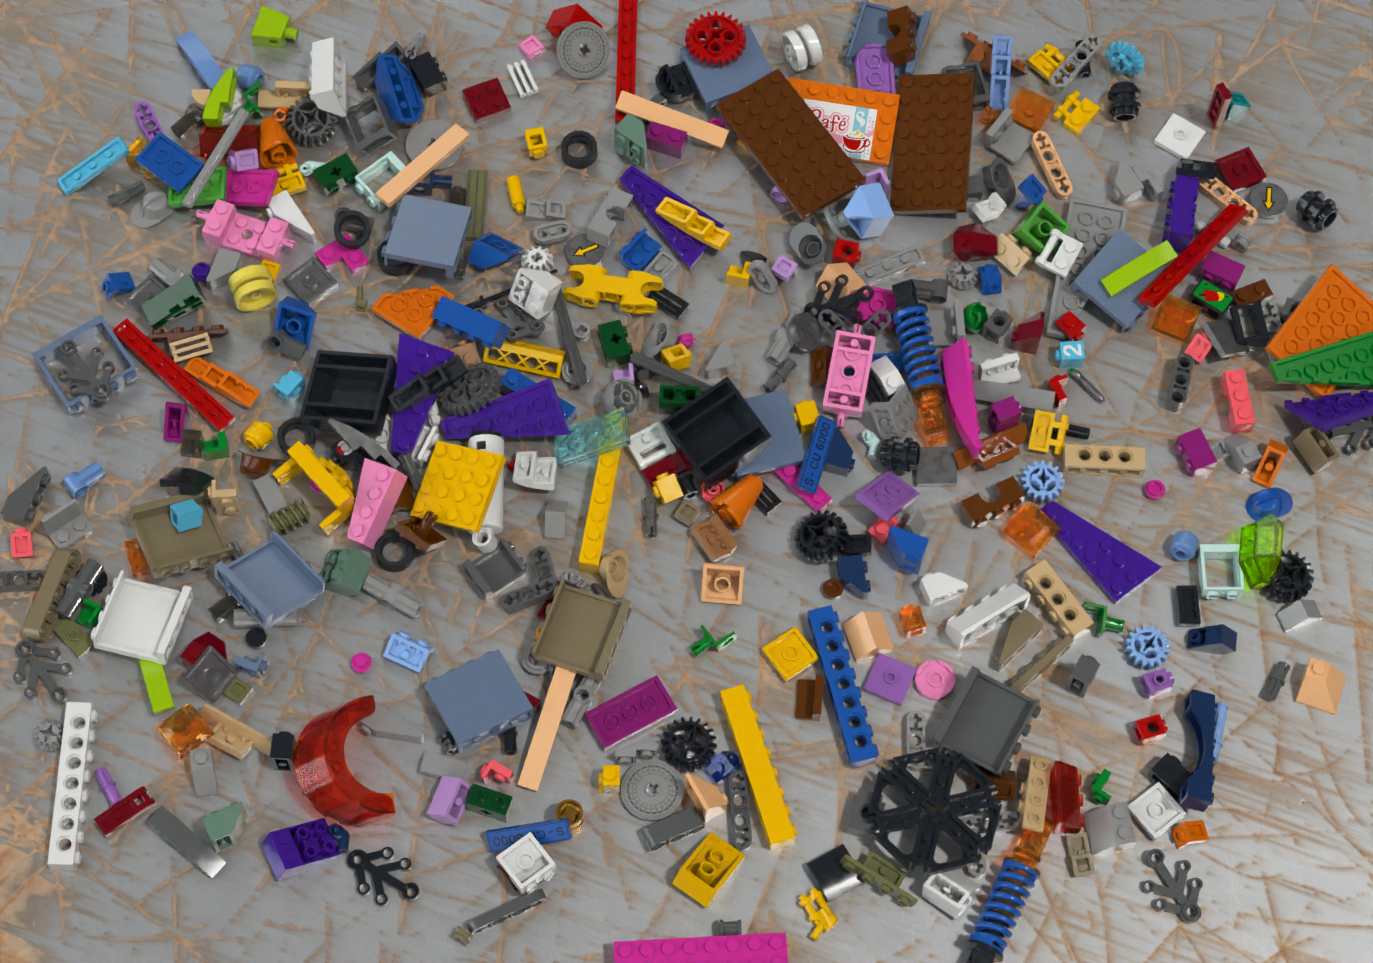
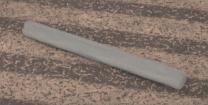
(215, 158)

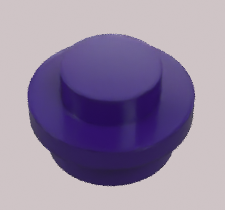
(200, 271)

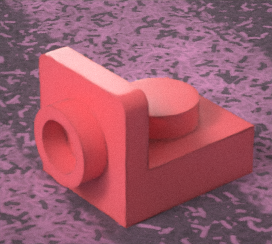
(1199, 346)
(880, 529)
(22, 542)
(499, 772)

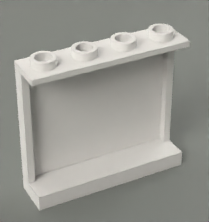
(141, 619)

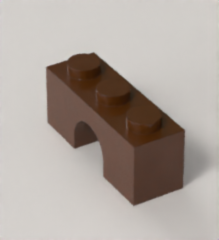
(903, 26)
(978, 511)

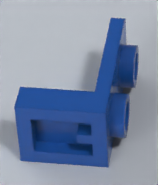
(1032, 192)

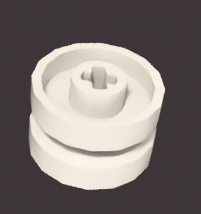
(801, 47)

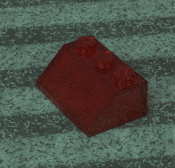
(246, 139)
(1066, 798)

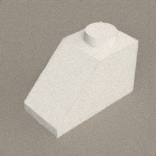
(887, 376)
(941, 587)

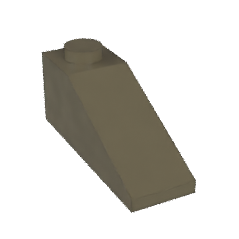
(1021, 632)

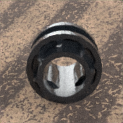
(1124, 101)
(1319, 211)
(900, 454)

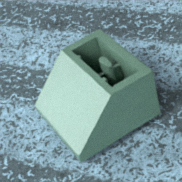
(631, 140)
(345, 570)
(226, 826)

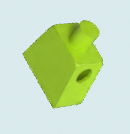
(272, 29)

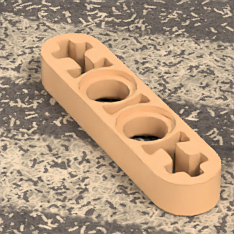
(1055, 164)
(1228, 196)

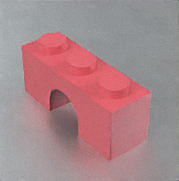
(1241, 413)

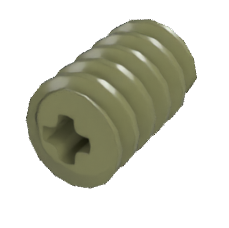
(288, 517)

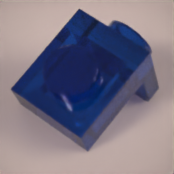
(723, 765)

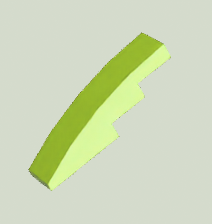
(1139, 268)
(157, 686)

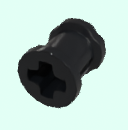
(688, 487)

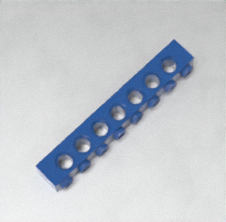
(856, 755)

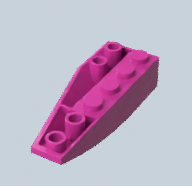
(960, 394)

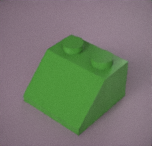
(1037, 225)

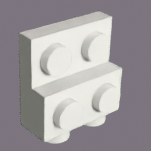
(527, 864)

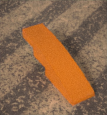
(222, 381)

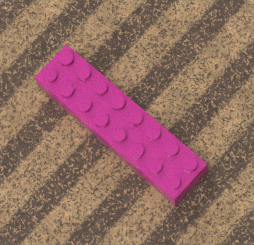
(710, 949)

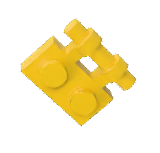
(1045, 65)
(1080, 117)
(291, 182)
(1042, 430)

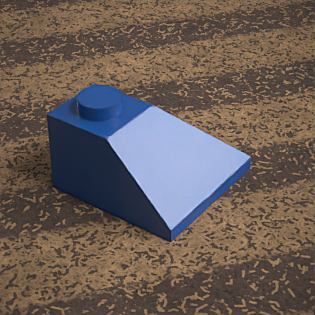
(491, 250)
(296, 319)

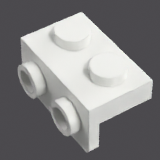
(1001, 369)
(424, 445)

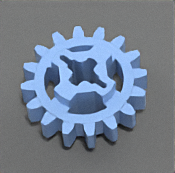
(1050, 478)
(1153, 654)

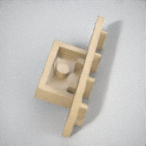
(285, 95)
(234, 735)
(1034, 795)

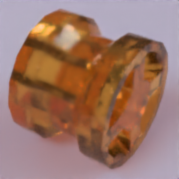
(990, 115)

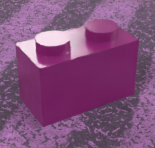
(666, 140)
(1221, 271)
(1004, 414)
(1195, 452)

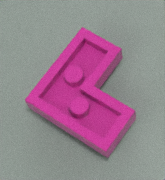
(334, 253)

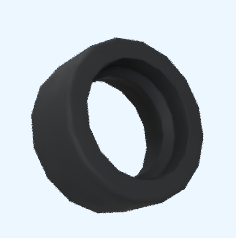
(579, 162)
(352, 214)
(392, 270)
(291, 424)
(397, 566)

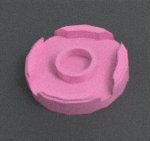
(935, 680)

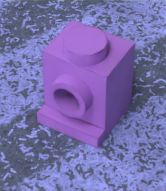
(1152, 687)

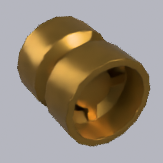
(572, 810)

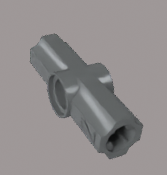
(79, 588)

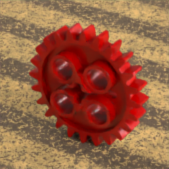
(715, 39)

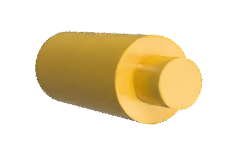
(516, 193)

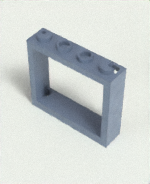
(79, 336)

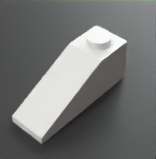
(285, 209)

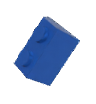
(907, 549)

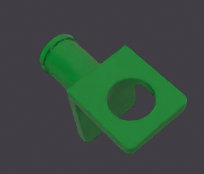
(250, 106)
(1103, 621)
(708, 641)

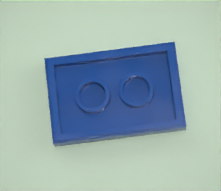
(169, 162)

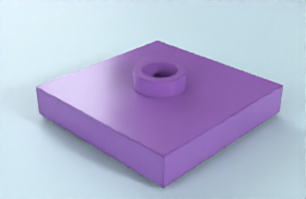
(890, 679)

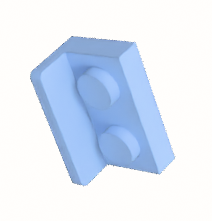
(408, 651)

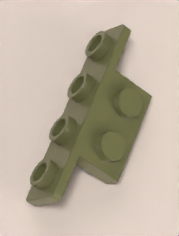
(882, 874)

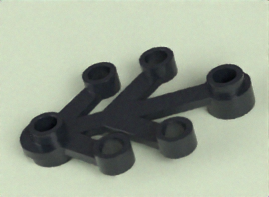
(837, 304)
(381, 873)

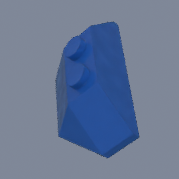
(398, 89)

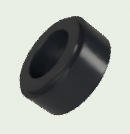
(256, 638)

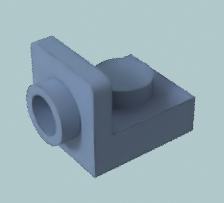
(248, 666)

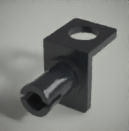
(641, 375)

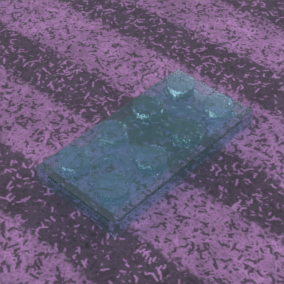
(593, 438)

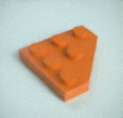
(411, 309)

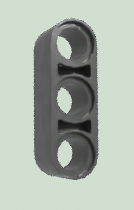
(1179, 374)
(672, 828)

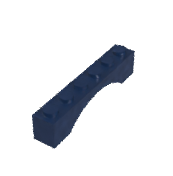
(1200, 713)

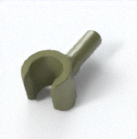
(361, 304)

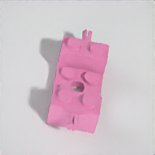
(226, 228)
(846, 394)

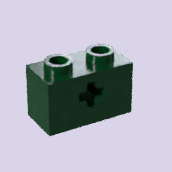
(335, 175)
(614, 353)
(675, 397)
(489, 803)

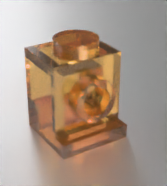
(912, 627)

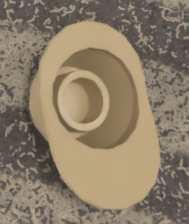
(614, 571)

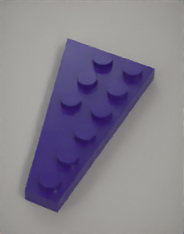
(648, 196)
(413, 359)
(1333, 409)
(518, 414)
(1103, 557)

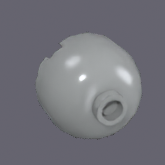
(622, 394)

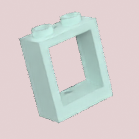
(374, 170)
(1219, 551)

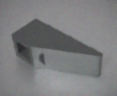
(22, 502)

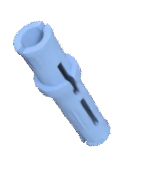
(1220, 717)

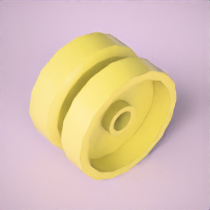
(252, 288)

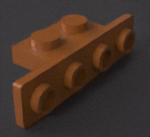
(982, 53)
(996, 448)

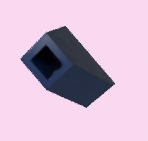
(852, 575)
(1212, 639)

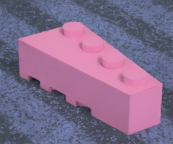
(374, 502)

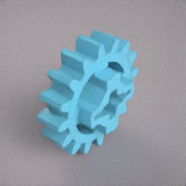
(1125, 58)

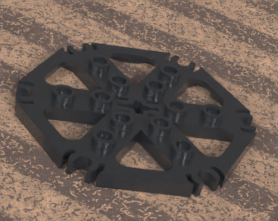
(949, 809)

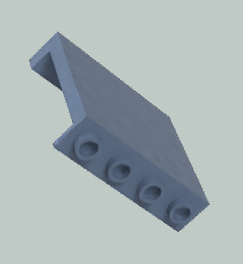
(872, 28)
(722, 82)
(428, 233)
(1125, 305)
(785, 446)
(271, 581)
(479, 700)

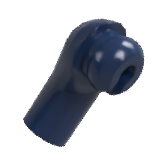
(341, 836)

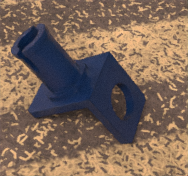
(435, 180)

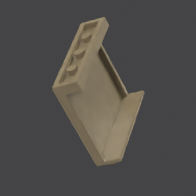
(175, 551)
(581, 631)

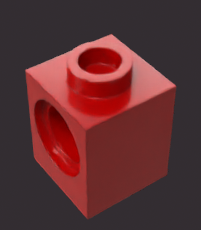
(843, 246)
(1144, 735)

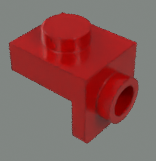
(1071, 326)
(1056, 384)

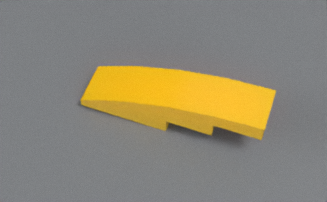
(693, 224)

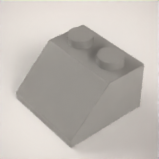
(1110, 829)

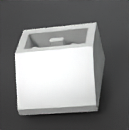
(535, 291)
(950, 891)

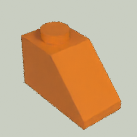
(1270, 463)

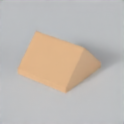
(830, 274)
(722, 583)
(867, 635)

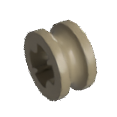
(462, 935)

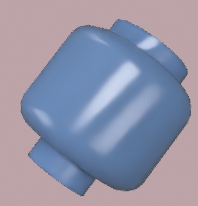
(249, 75)
(1184, 545)

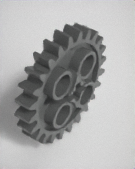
(472, 390)

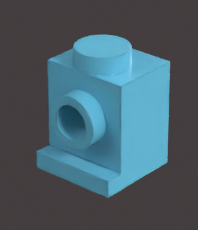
(289, 386)

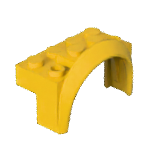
(327, 477)

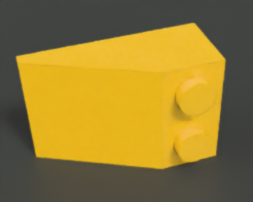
(708, 869)

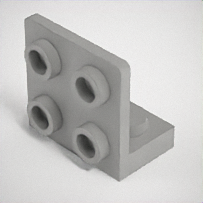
(1007, 137)
(947, 325)
(895, 416)
(67, 524)

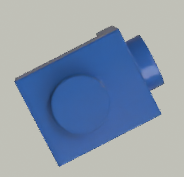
(990, 278)
(117, 283)

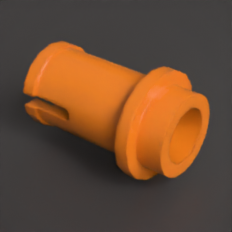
(277, 114)

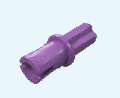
(108, 785)

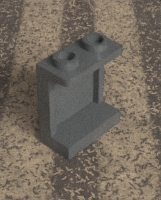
(496, 569)

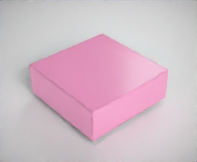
(531, 47)

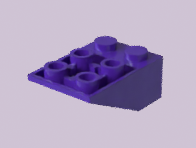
(299, 848)

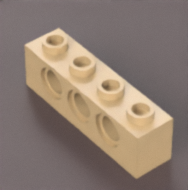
(1095, 466)
(1069, 605)

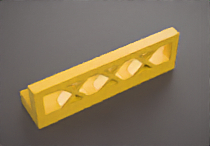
(529, 350)

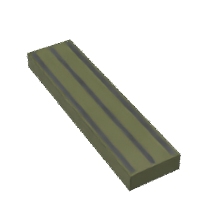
(477, 200)

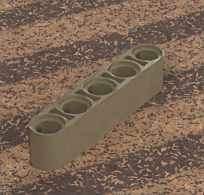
(53, 588)

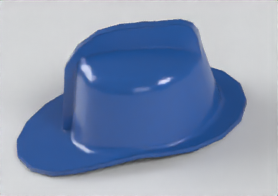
(1269, 502)

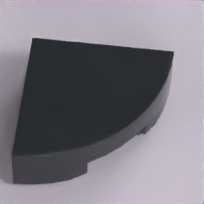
(750, 256)

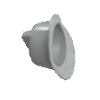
(151, 209)
(661, 337)

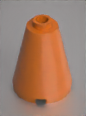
(275, 144)
(738, 501)

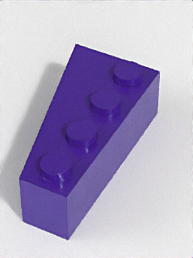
(1181, 213)

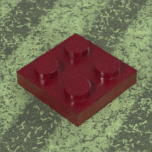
(486, 100)
(1241, 170)

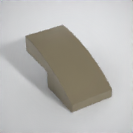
(1079, 854)

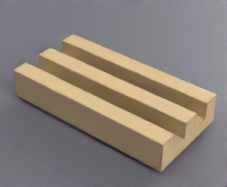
(207, 342)

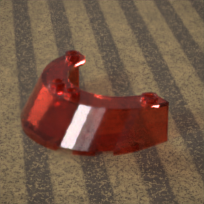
(324, 773)

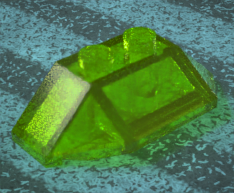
(1260, 550)

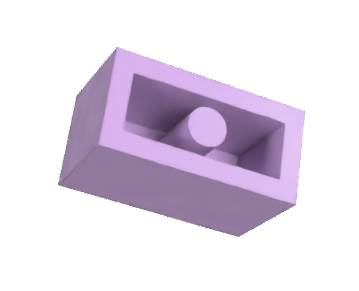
(449, 800)

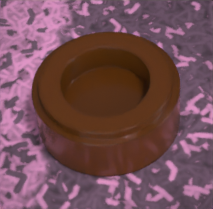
(832, 589)

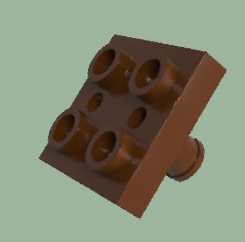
(421, 532)

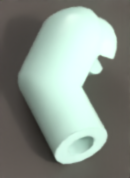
(308, 167)
(872, 442)

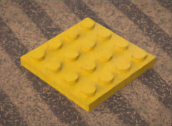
(458, 486)

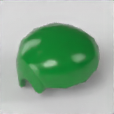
(975, 316)

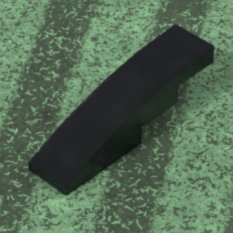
(429, 384)

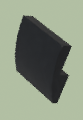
(187, 479)
(831, 875)

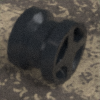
(449, 742)

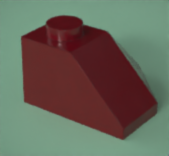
(974, 242)
(1028, 334)
(199, 645)

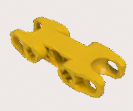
(603, 287)

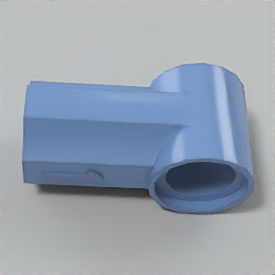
(79, 482)

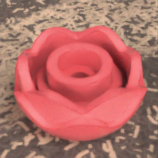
(708, 495)

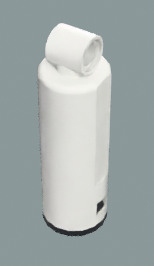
(493, 523)

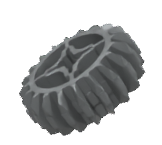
(304, 134)

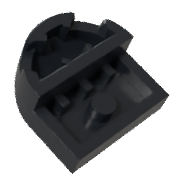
(676, 83)

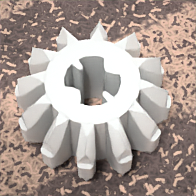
(544, 259)

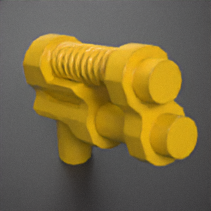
(823, 918)

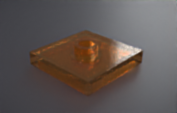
(1031, 110)

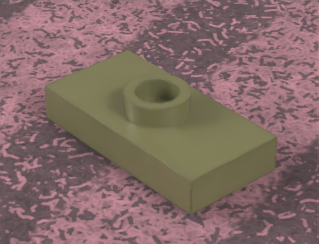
(74, 637)

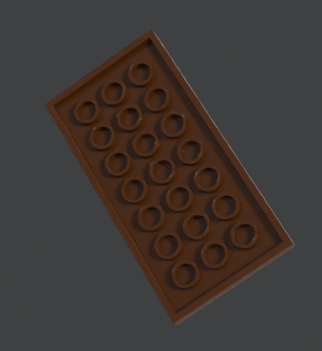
(790, 144)
(932, 144)

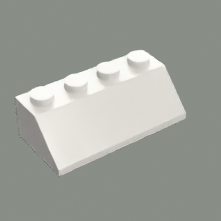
(328, 77)
(987, 615)

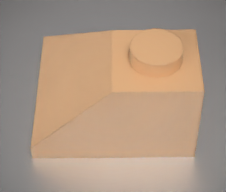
(1321, 686)
(706, 797)

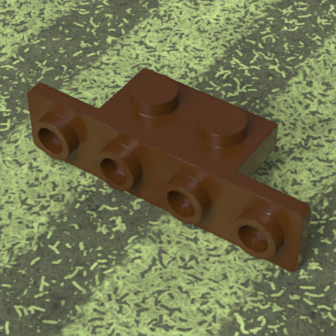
(179, 334)

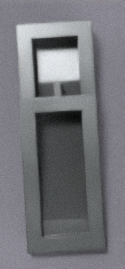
(366, 75)

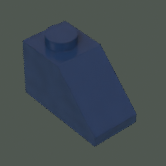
(839, 456)

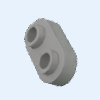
(552, 233)
(762, 276)

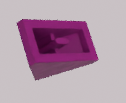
(176, 419)

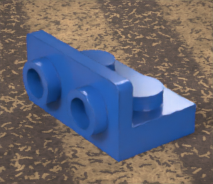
(639, 251)

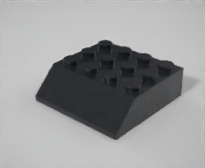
(349, 390)
(717, 433)

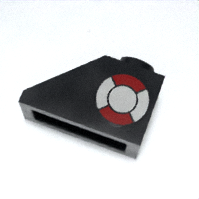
(346, 458)

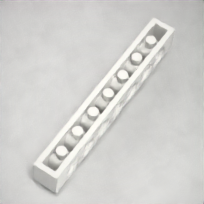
(74, 714)

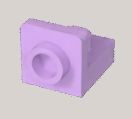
(243, 159)

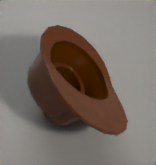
(255, 466)

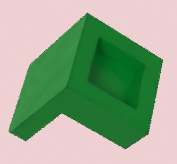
(216, 448)
(90, 614)

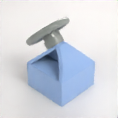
(866, 213)

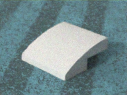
(535, 471)

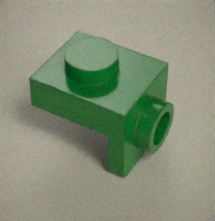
(1098, 783)

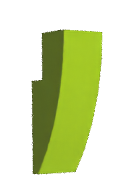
(220, 99)

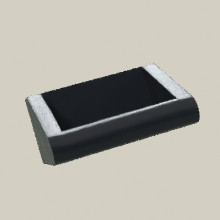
(1258, 321)

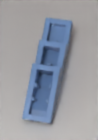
(200, 58)
(1000, 71)

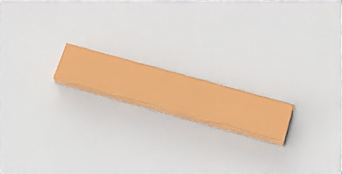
(658, 113)
(422, 165)
(546, 729)

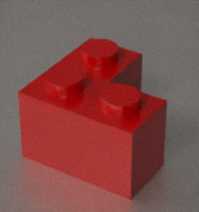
(565, 16)

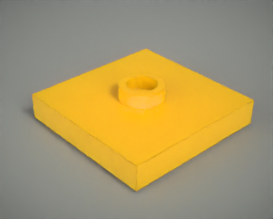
(790, 654)

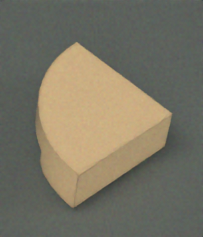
(201, 96)

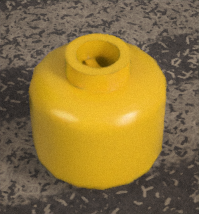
(258, 435)

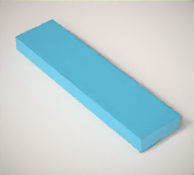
(93, 166)

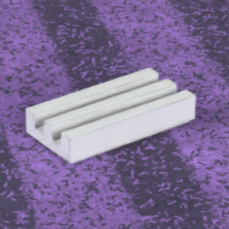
(517, 66)

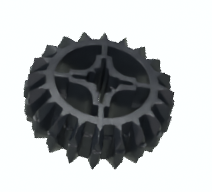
(824, 546)
(1291, 589)
(696, 748)

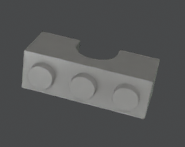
(614, 205)

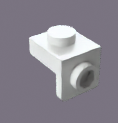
(990, 208)

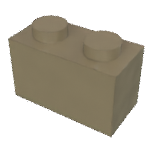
(1316, 449)

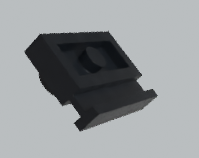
(1197, 168)

